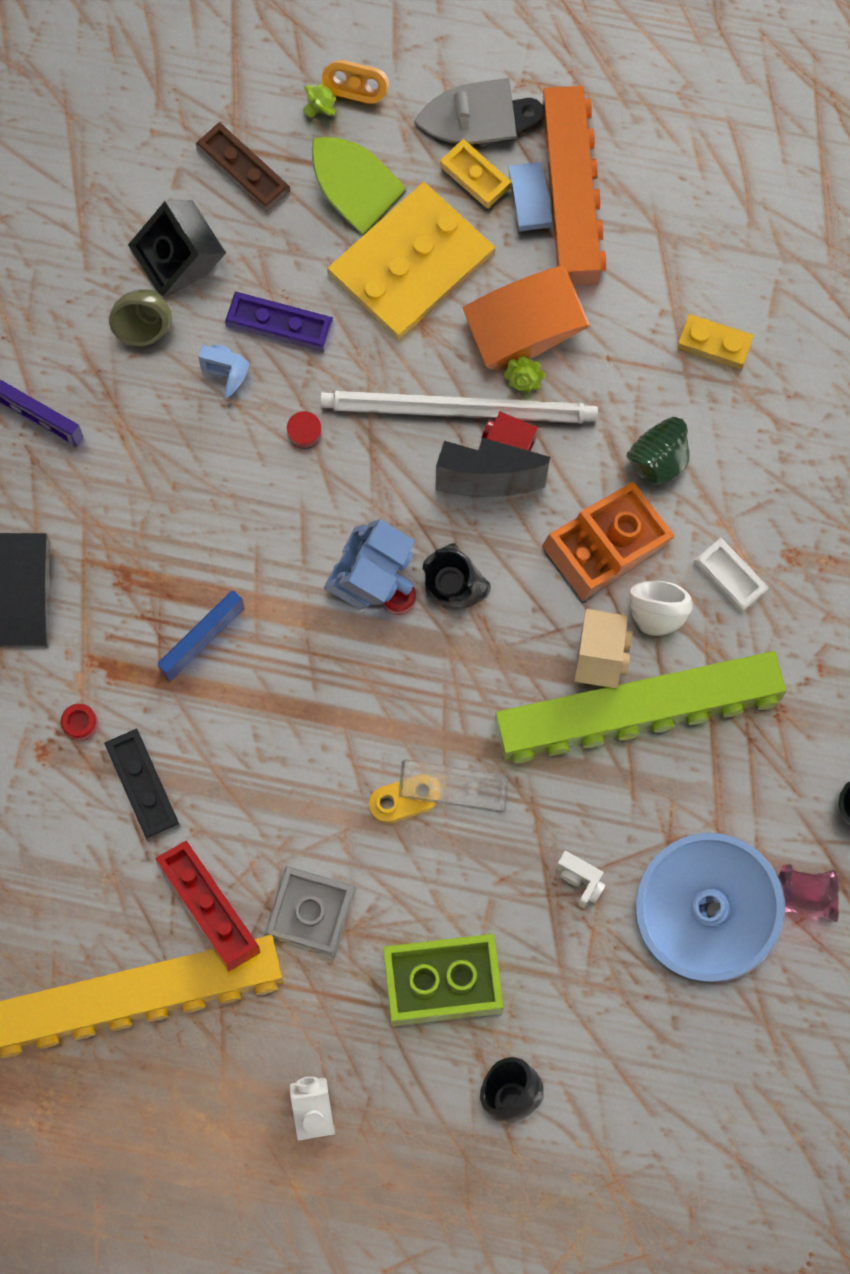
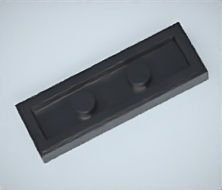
(142, 784)

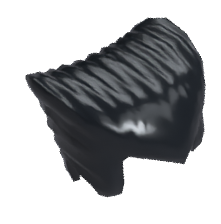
(454, 578)

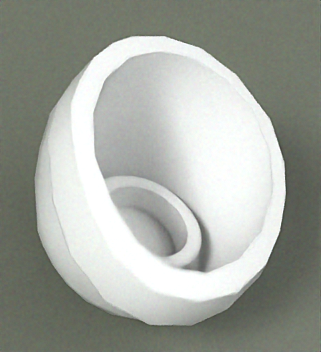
(659, 607)

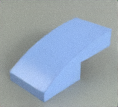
(530, 196)

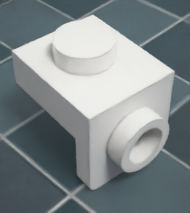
(311, 1108)

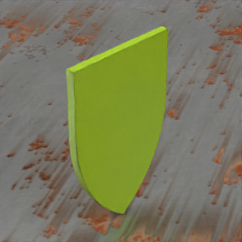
(354, 180)

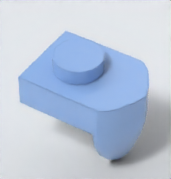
(223, 362)

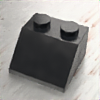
(176, 247)

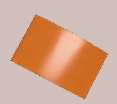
(526, 317)
(607, 540)

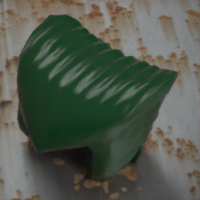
(661, 451)

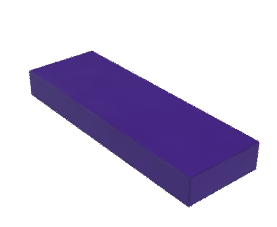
(279, 321)
(40, 414)

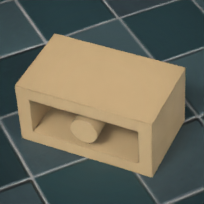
(602, 649)

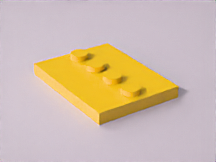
(411, 260)

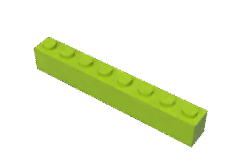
(640, 706)

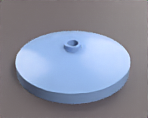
(676, 899)

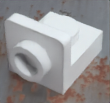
(578, 871)

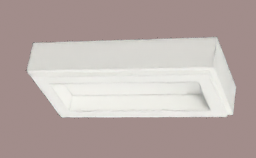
(731, 575)

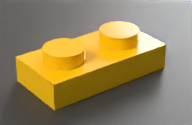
(475, 173)
(715, 341)

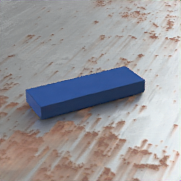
(201, 635)

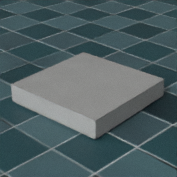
(310, 911)

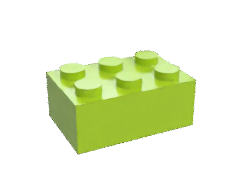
(443, 980)

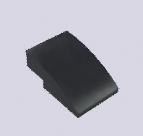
(490, 470)
(24, 589)

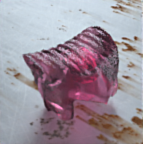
(811, 893)

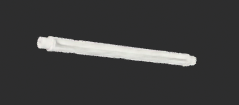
(458, 406)

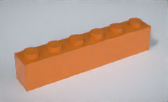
(571, 183)

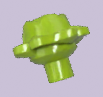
(319, 100)
(524, 374)

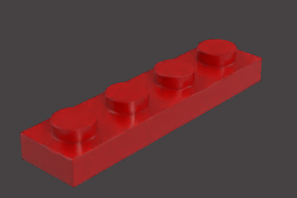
(207, 906)

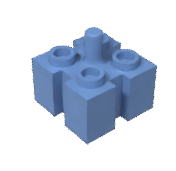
(371, 565)

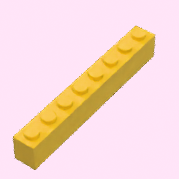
(132, 995)

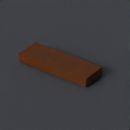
(242, 167)

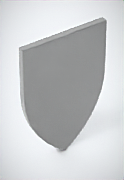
(471, 112)

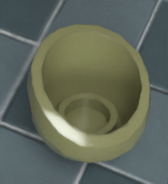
(140, 317)

